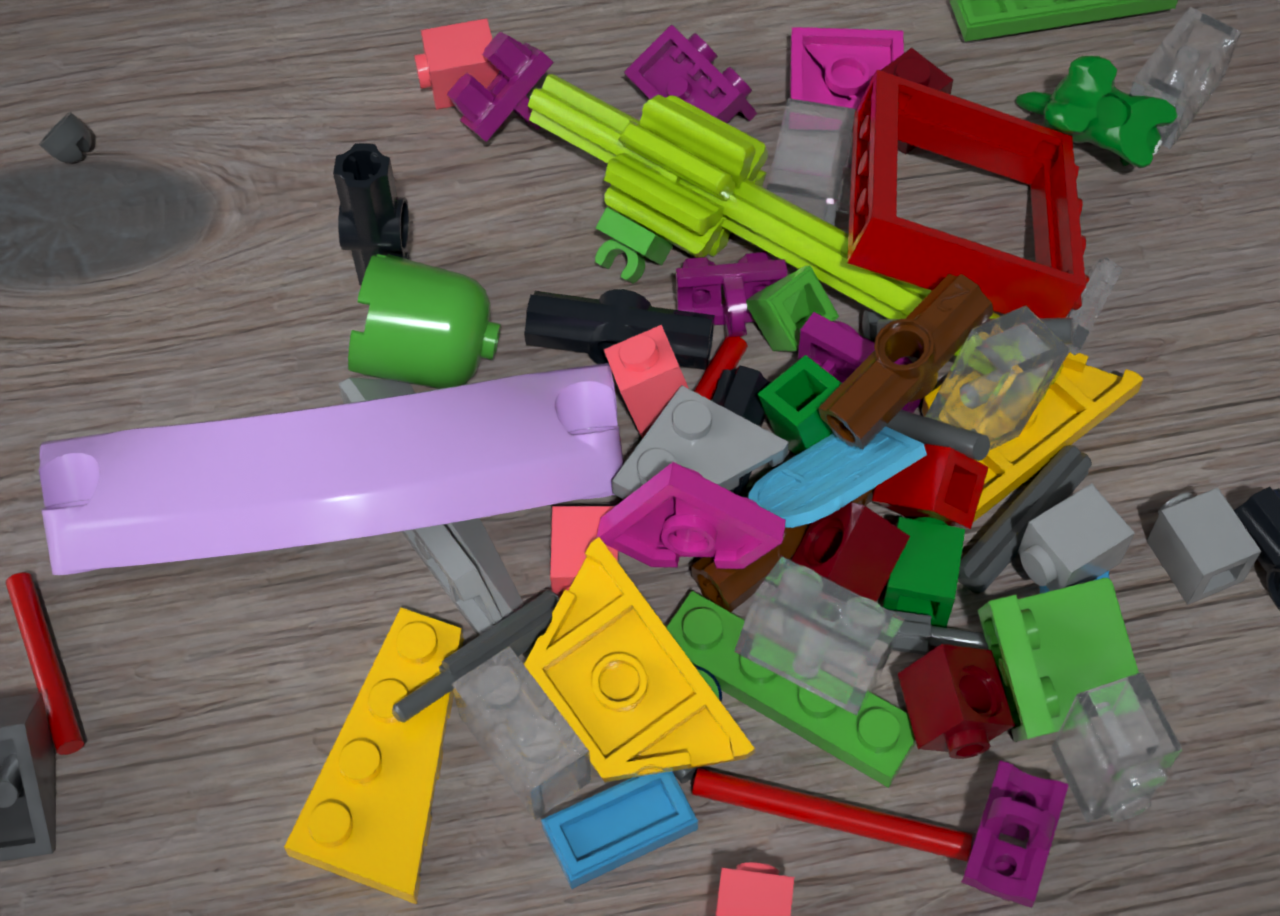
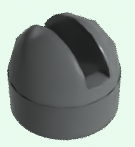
(67, 139)

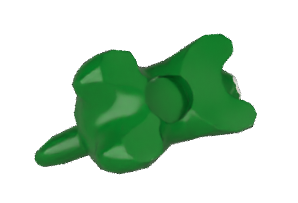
(1097, 112)

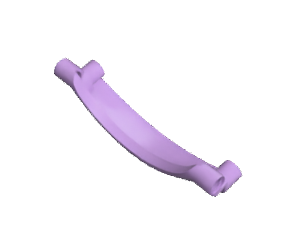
(329, 471)

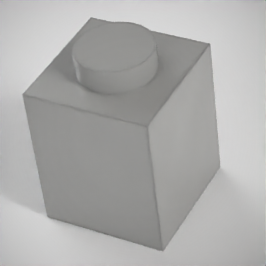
(1074, 541)
(1202, 544)

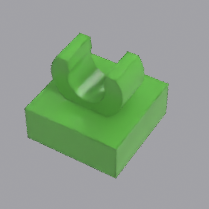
(633, 241)

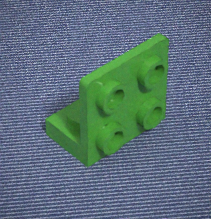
(1054, 649)

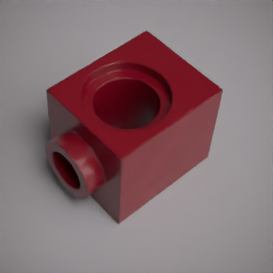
(853, 549)
(955, 700)

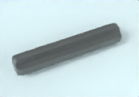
(1004, 537)

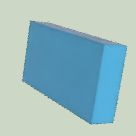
(618, 826)

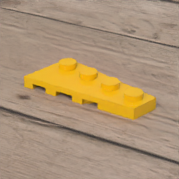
(379, 781)

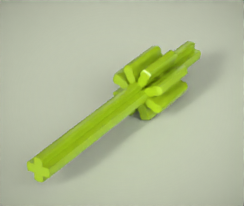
(701, 181)

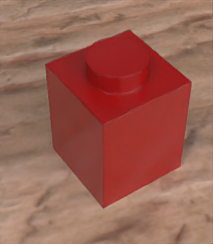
(936, 486)

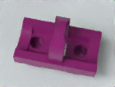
(489, 107)
(701, 281)
(1021, 809)

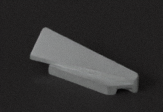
(454, 552)

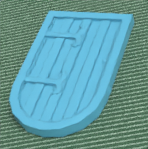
(833, 475)

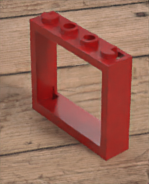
(984, 138)

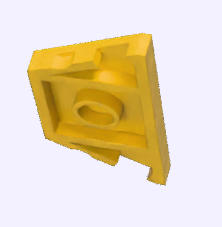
(1068, 411)
(628, 680)

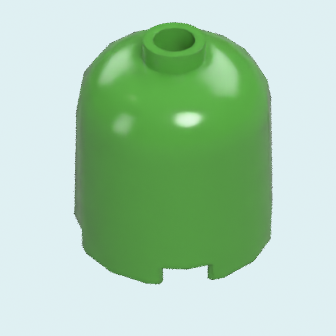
(421, 324)

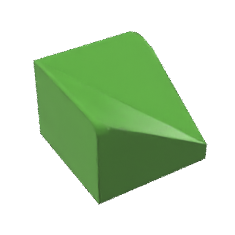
(786, 307)

